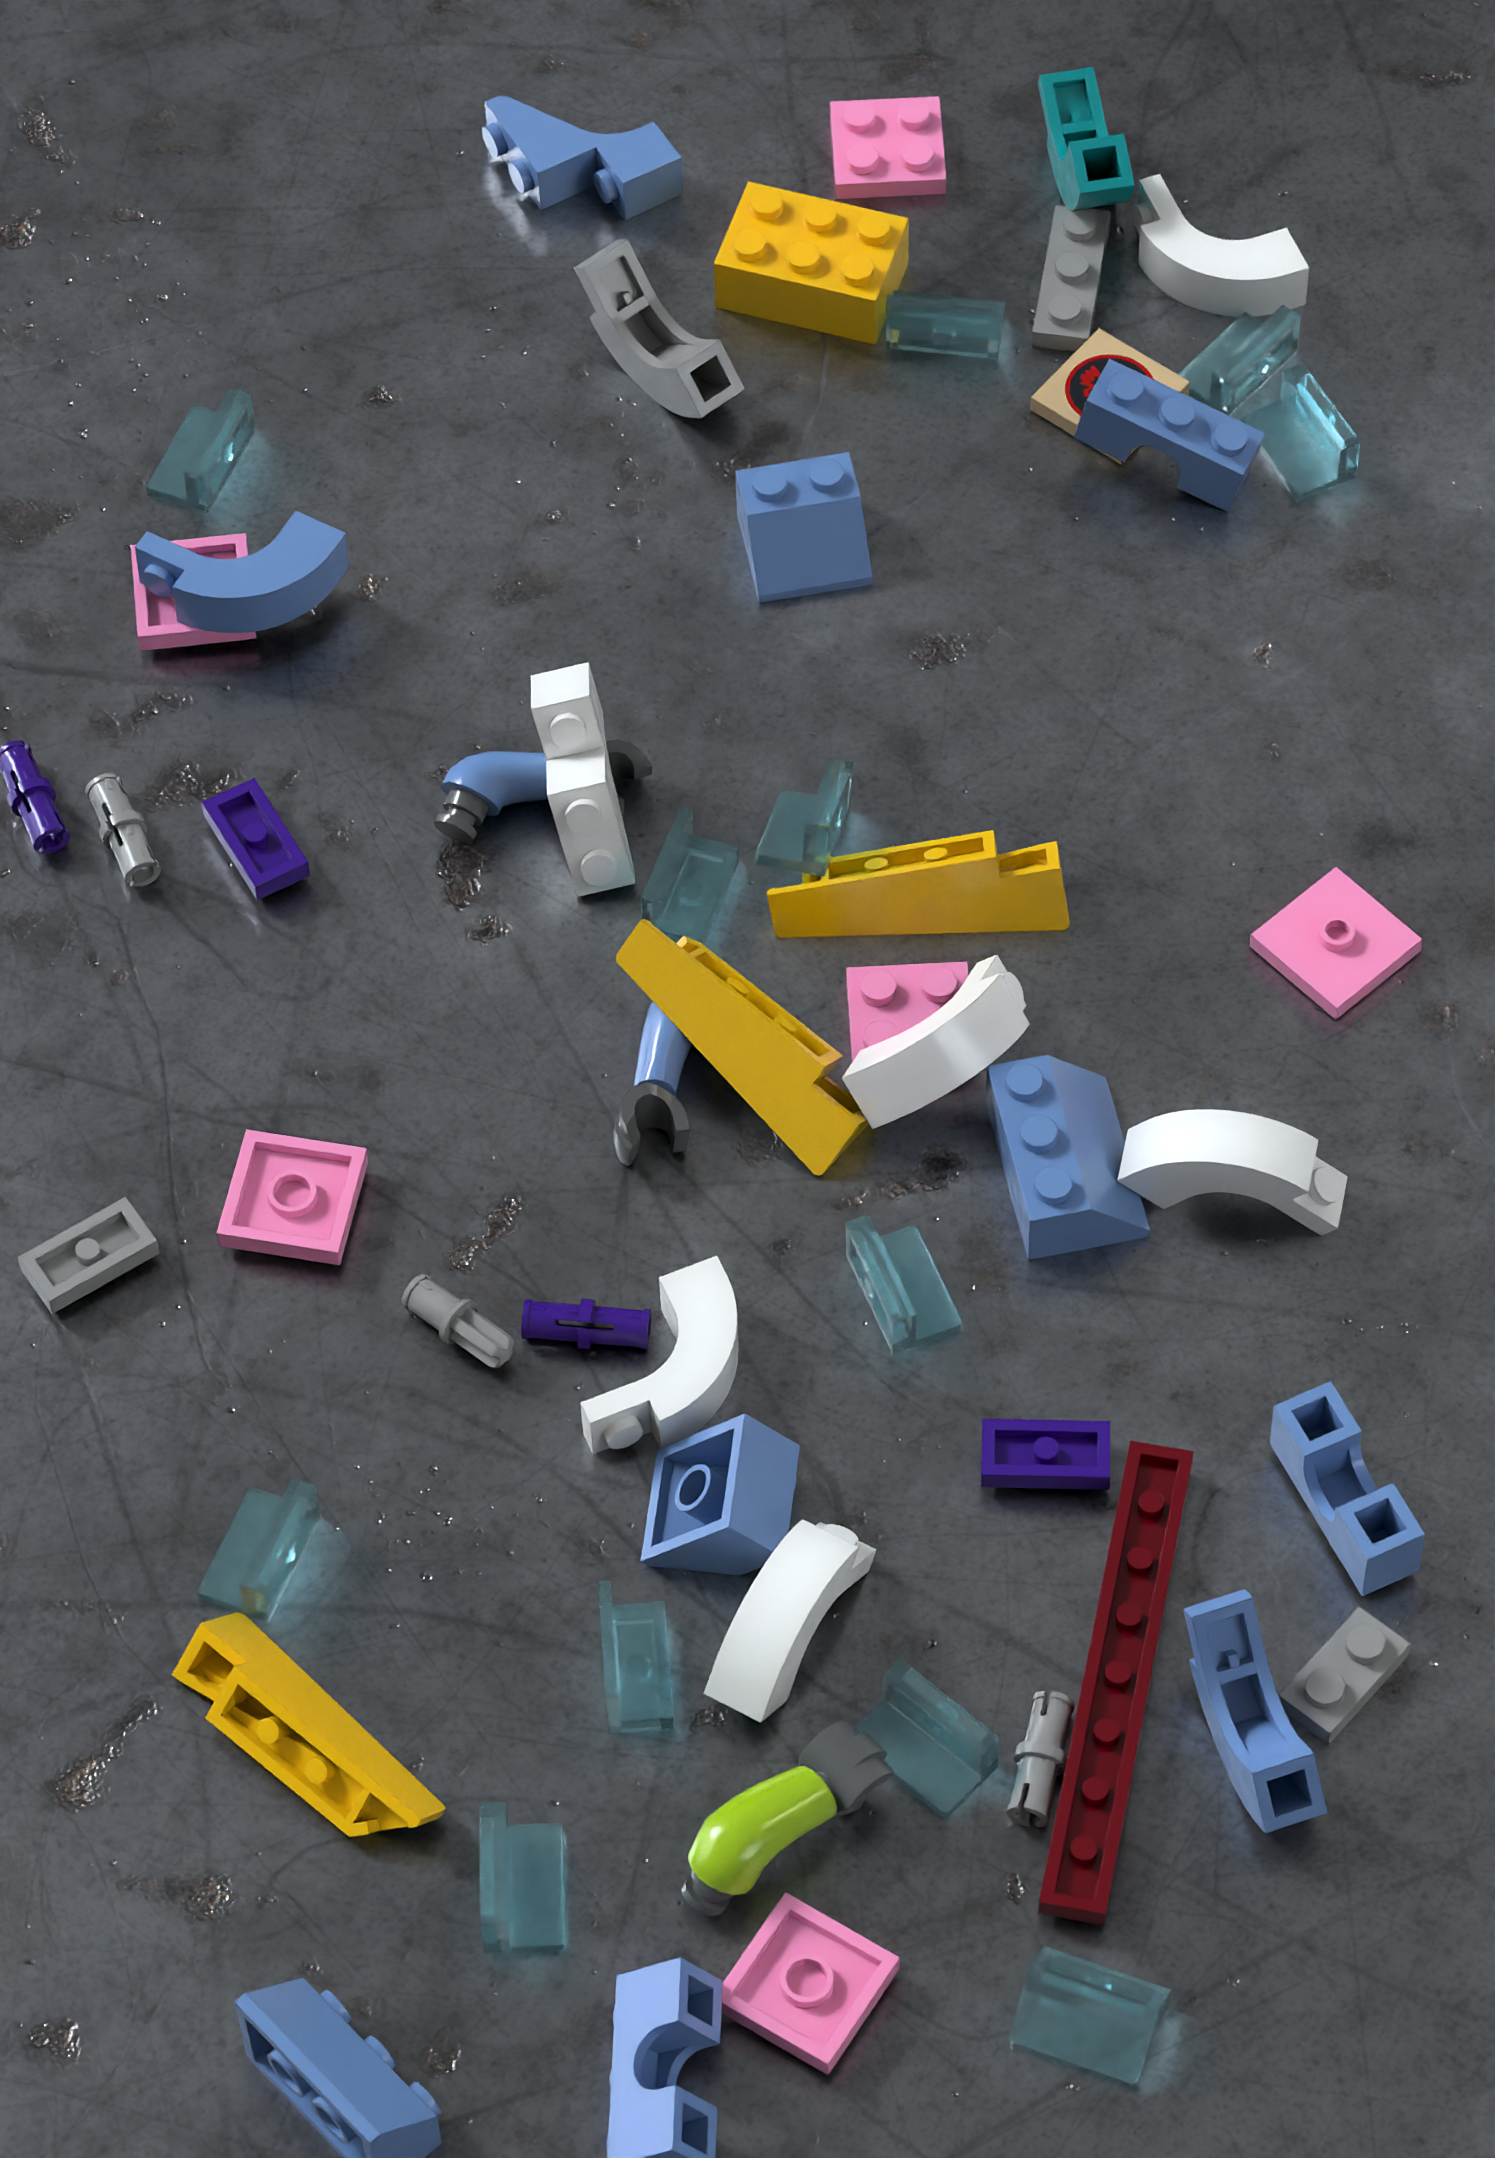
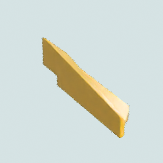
(927, 889)
(750, 1042)
(300, 1730)

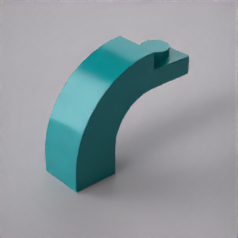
(1085, 160)

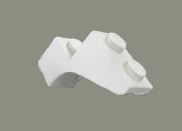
(581, 779)

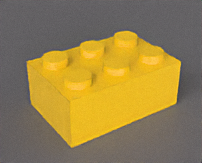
(811, 262)

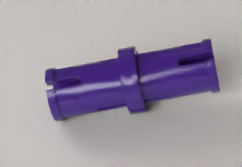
(32, 798)
(542, 1319)

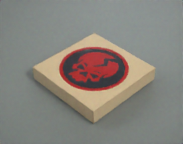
(1066, 391)

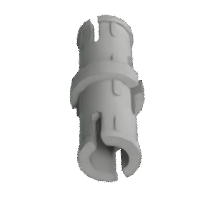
(123, 830)
(1040, 1759)

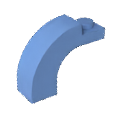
(250, 590)
(1248, 1724)

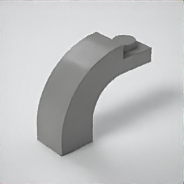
(651, 347)

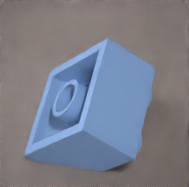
(803, 527)
(721, 1499)

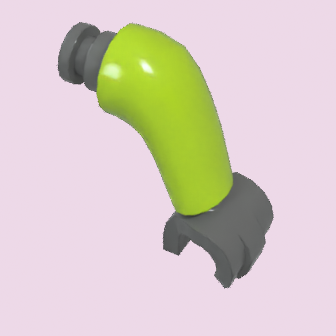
(766, 1818)

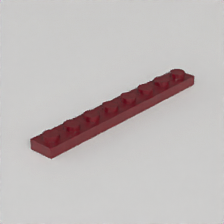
(1116, 1684)

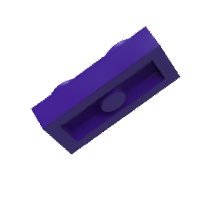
(256, 839)
(1045, 1454)

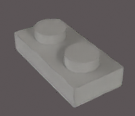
(88, 1255)
(1343, 1675)

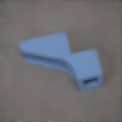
(561, 160)

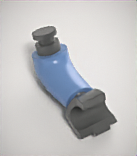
(500, 778)
(654, 1090)

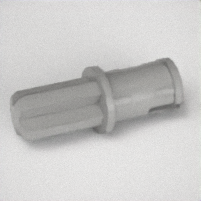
(458, 1321)

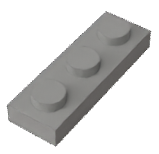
(1071, 278)

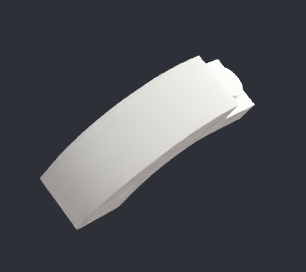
(1215, 272)
(942, 1049)
(1235, 1154)
(694, 1378)
(782, 1614)

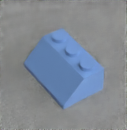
(1061, 1156)
(335, 2075)

